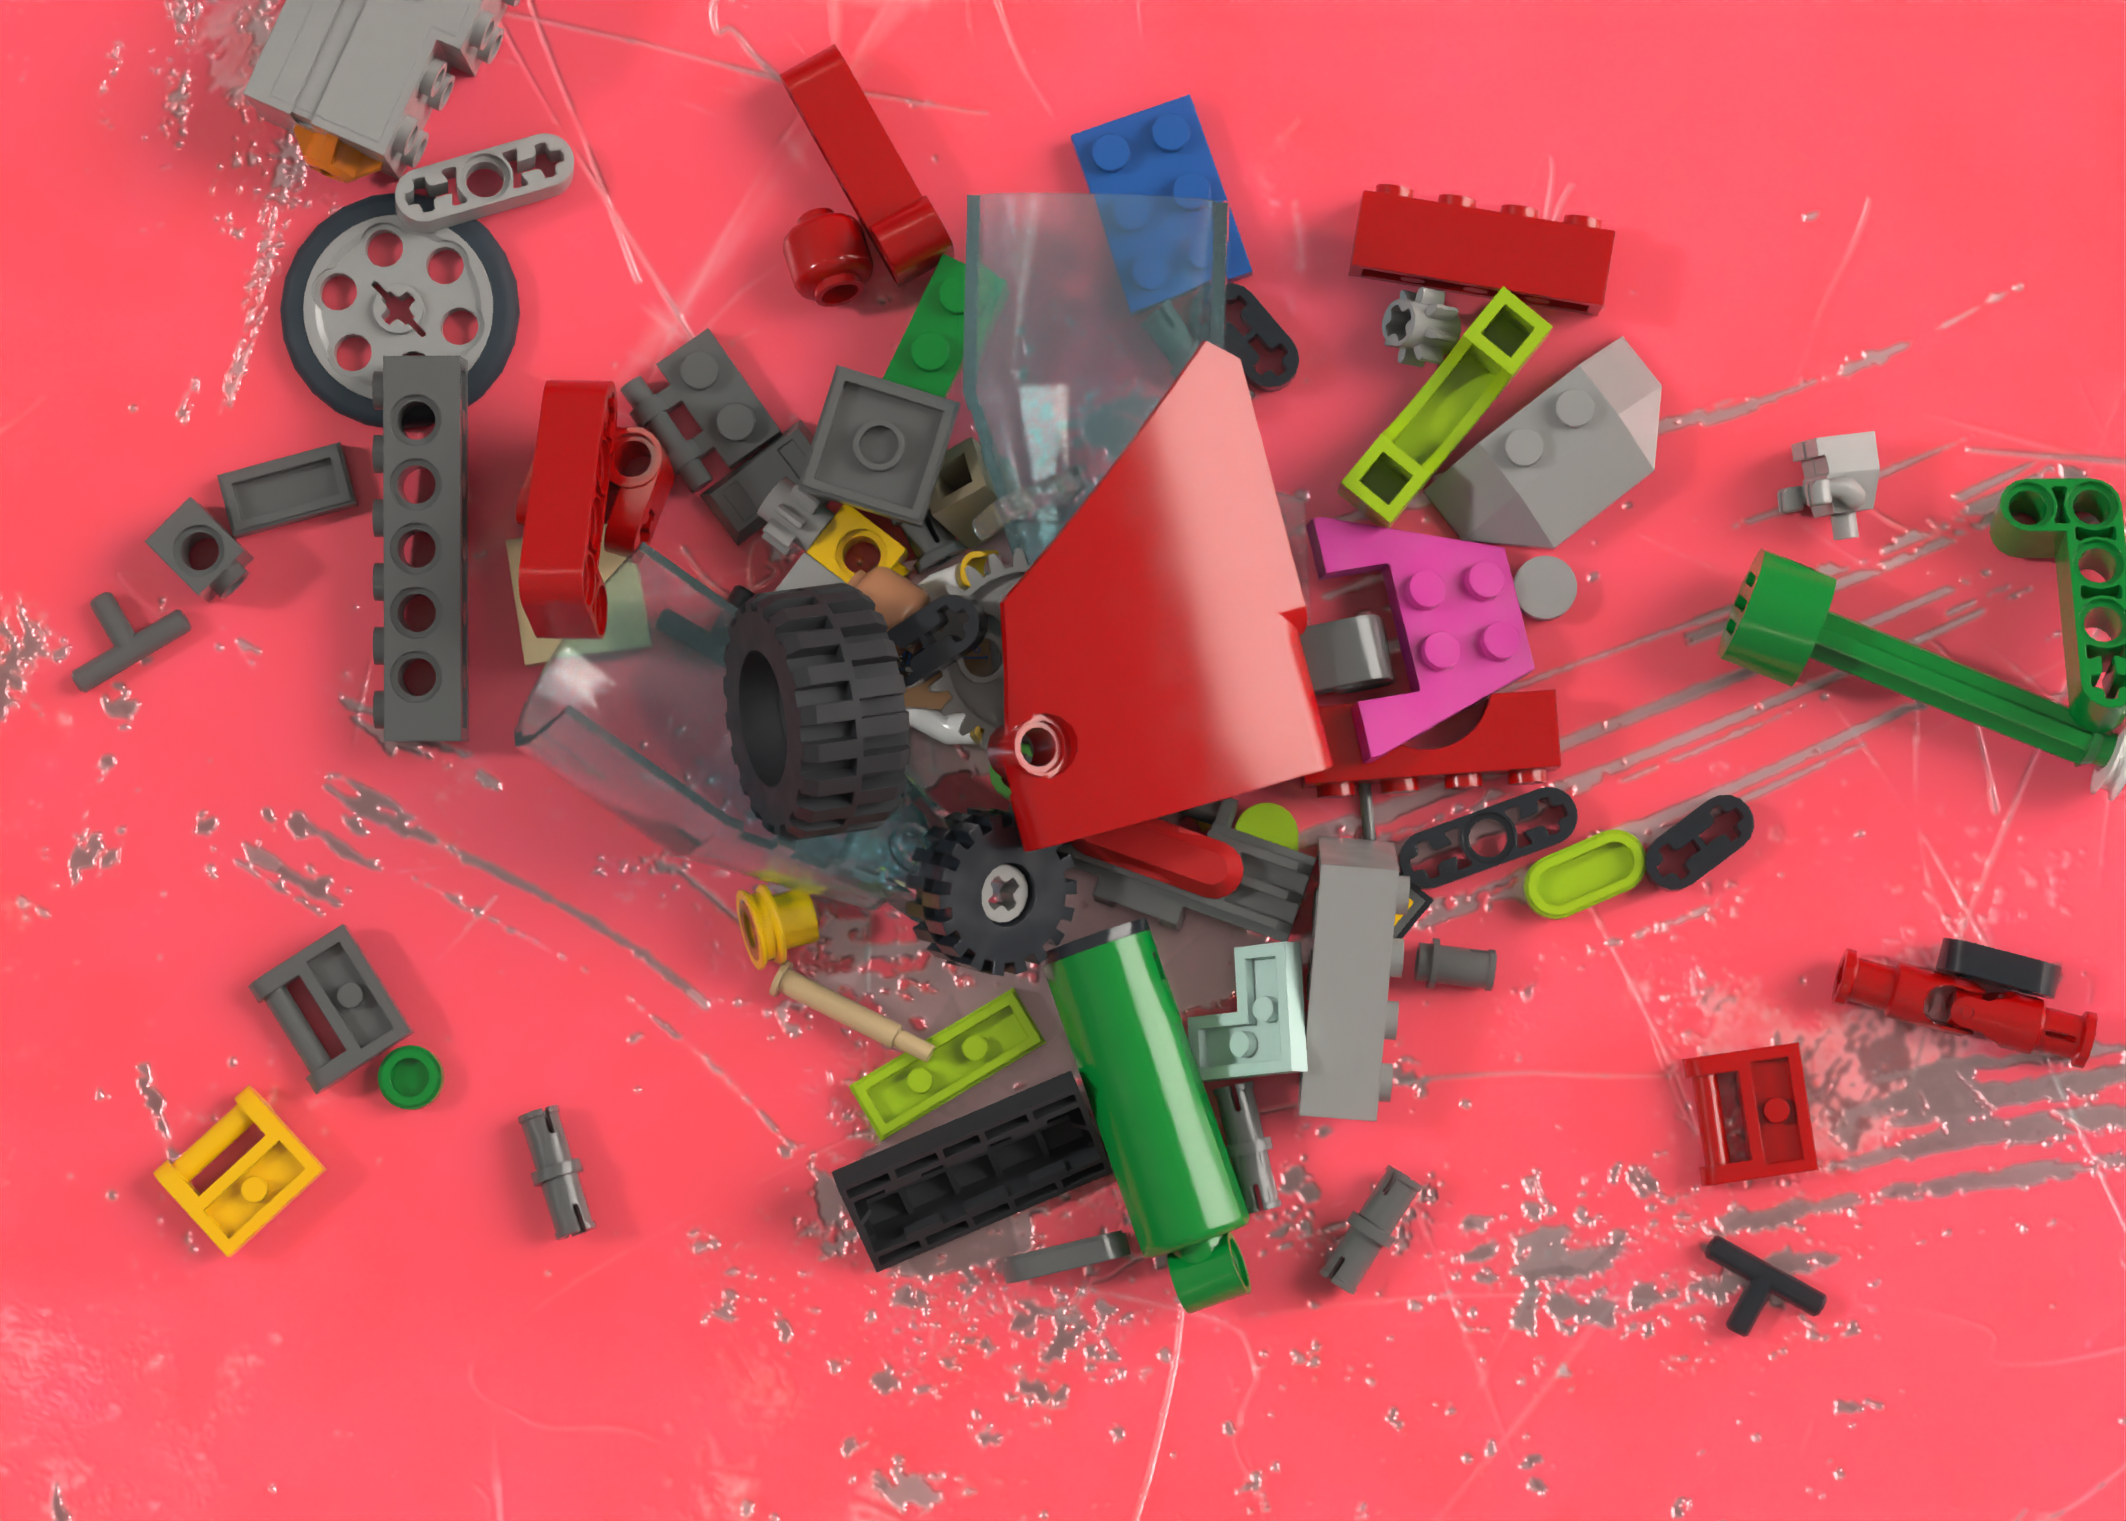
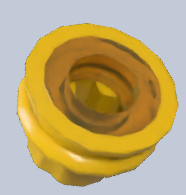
(775, 923)

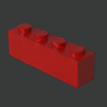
(1481, 250)

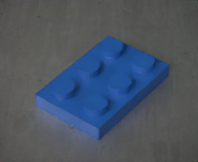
(1160, 155)

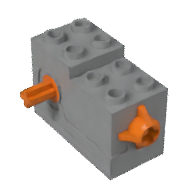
(367, 74)

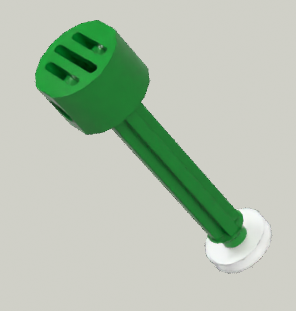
(1786, 619)

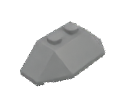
(1557, 456)

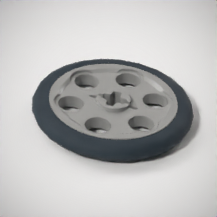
(341, 249)

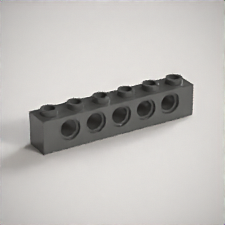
(444, 710)

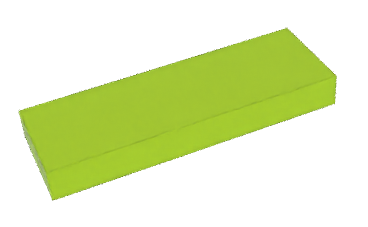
(961, 1059)

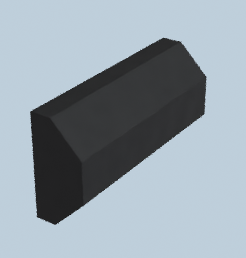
(972, 1171)

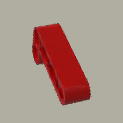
(867, 166)
(567, 511)

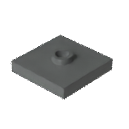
(879, 446)

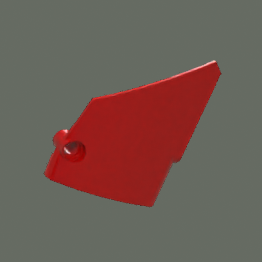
(1160, 631)

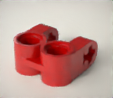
(638, 498)

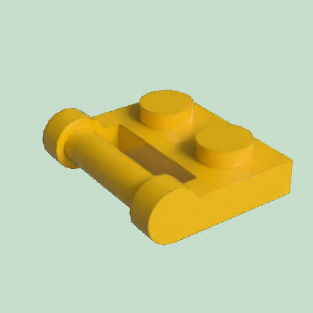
(254, 1186)

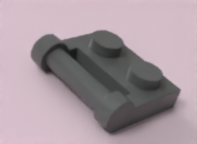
(348, 996)

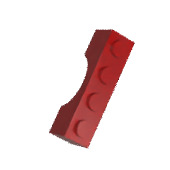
(1512, 738)

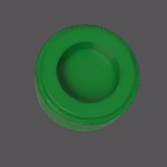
(411, 1077)

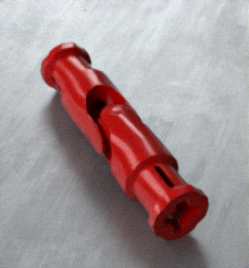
(2006, 1018)

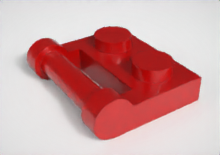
(1771, 1108)

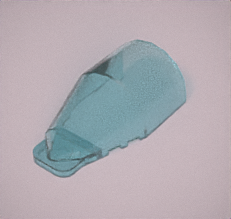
(1081, 329)
(648, 740)

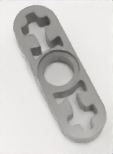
(435, 181)

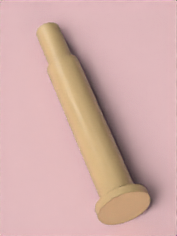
(848, 1012)

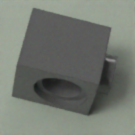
(178, 536)

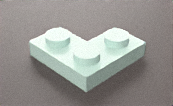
(1269, 1022)

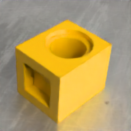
(848, 529)

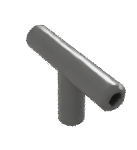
(128, 645)

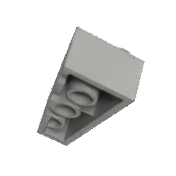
(1351, 978)

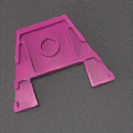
(1451, 618)

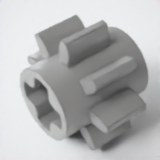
(1421, 327)
(793, 516)

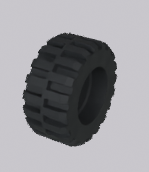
(816, 711)

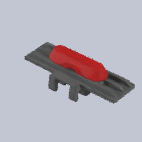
(1222, 874)

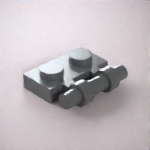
(718, 401)

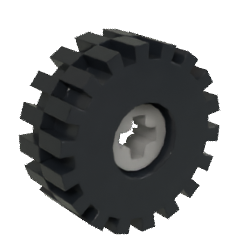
(956, 890)

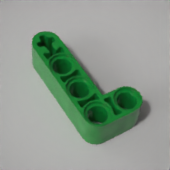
(2081, 602)

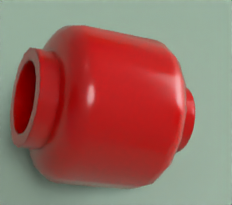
(828, 257)

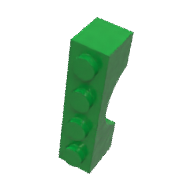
(934, 340)

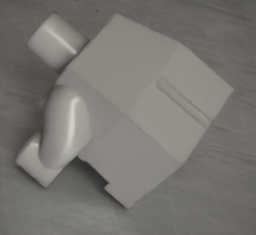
(1838, 480)

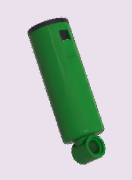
(1152, 1109)

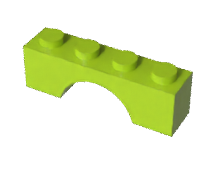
(1444, 409)

